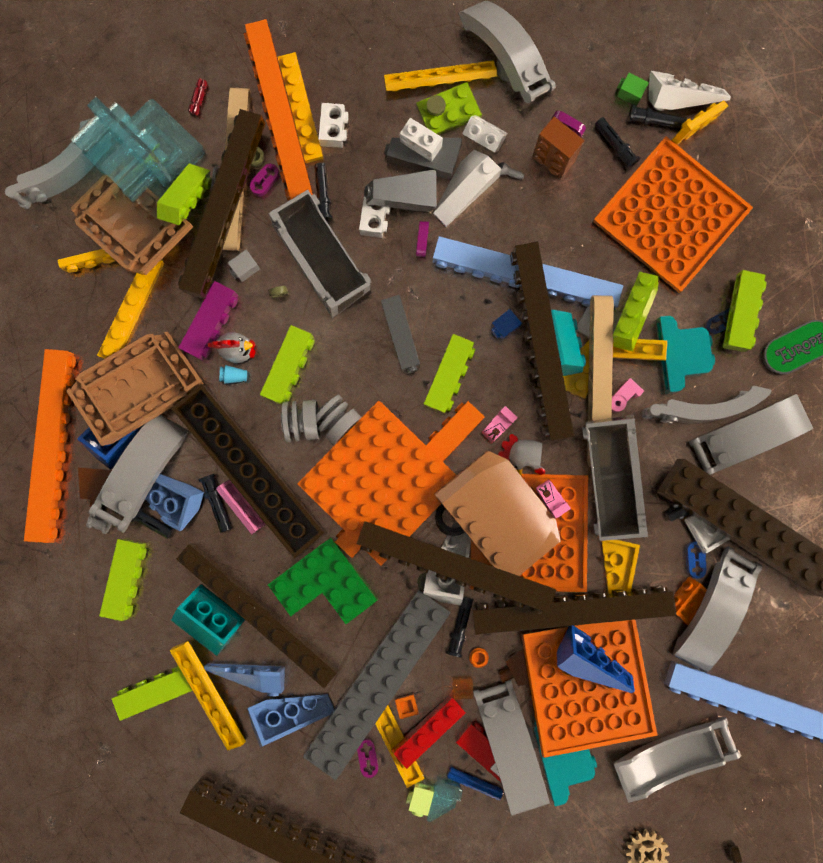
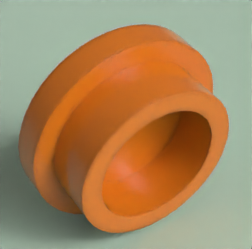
(478, 657)

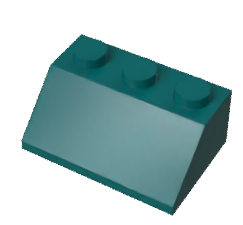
(568, 343)
(207, 619)

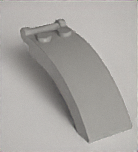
(511, 46)
(52, 177)
(702, 413)
(753, 434)
(138, 470)
(719, 612)
(512, 749)
(674, 758)

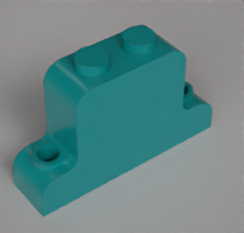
(687, 353)
(566, 771)

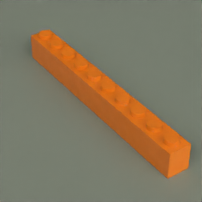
(278, 109)
(441, 444)
(49, 446)

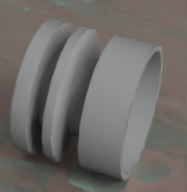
(334, 418)
(300, 420)

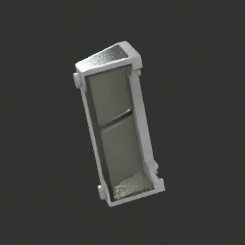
(319, 253)
(616, 478)

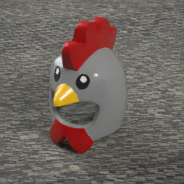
(233, 346)
(523, 453)

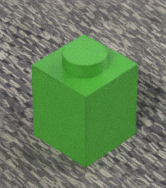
(632, 88)

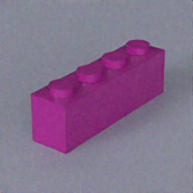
(208, 321)

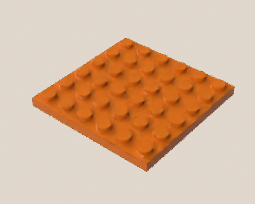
(672, 214)
(378, 477)
(566, 563)
(582, 713)

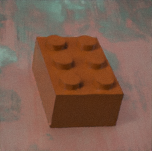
(557, 147)

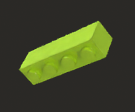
(183, 194)
(635, 311)
(744, 311)
(287, 365)
(449, 372)
(122, 580)
(150, 694)

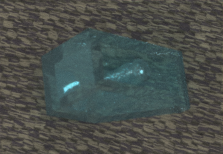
(444, 798)

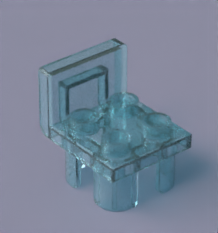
(138, 147)

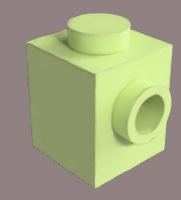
(420, 799)

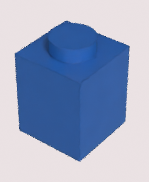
(505, 325)

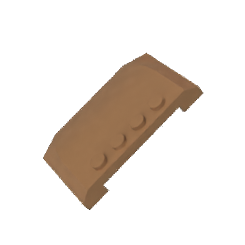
(127, 228)
(133, 386)
(500, 513)

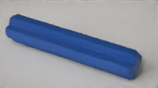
(475, 783)

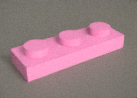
(240, 507)

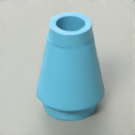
(232, 375)

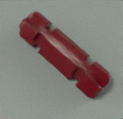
(197, 97)

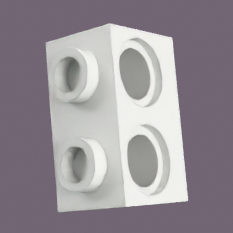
(330, 125)
(484, 133)
(421, 139)
(370, 215)

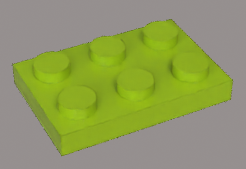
(458, 110)

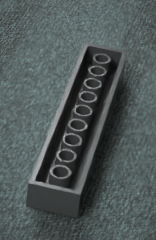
(376, 684)

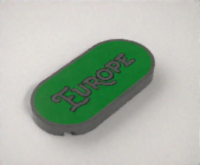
(794, 348)

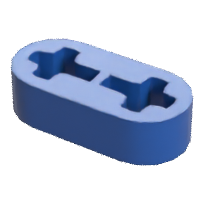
(690, 561)

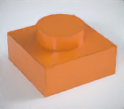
(406, 706)

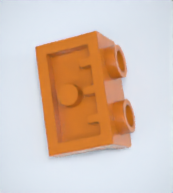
(688, 599)

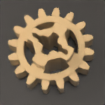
(652, 845)

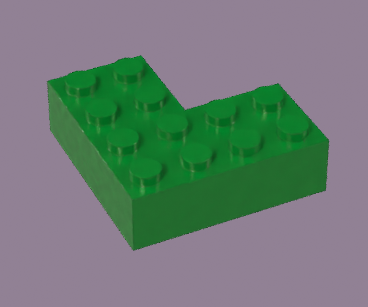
(325, 572)

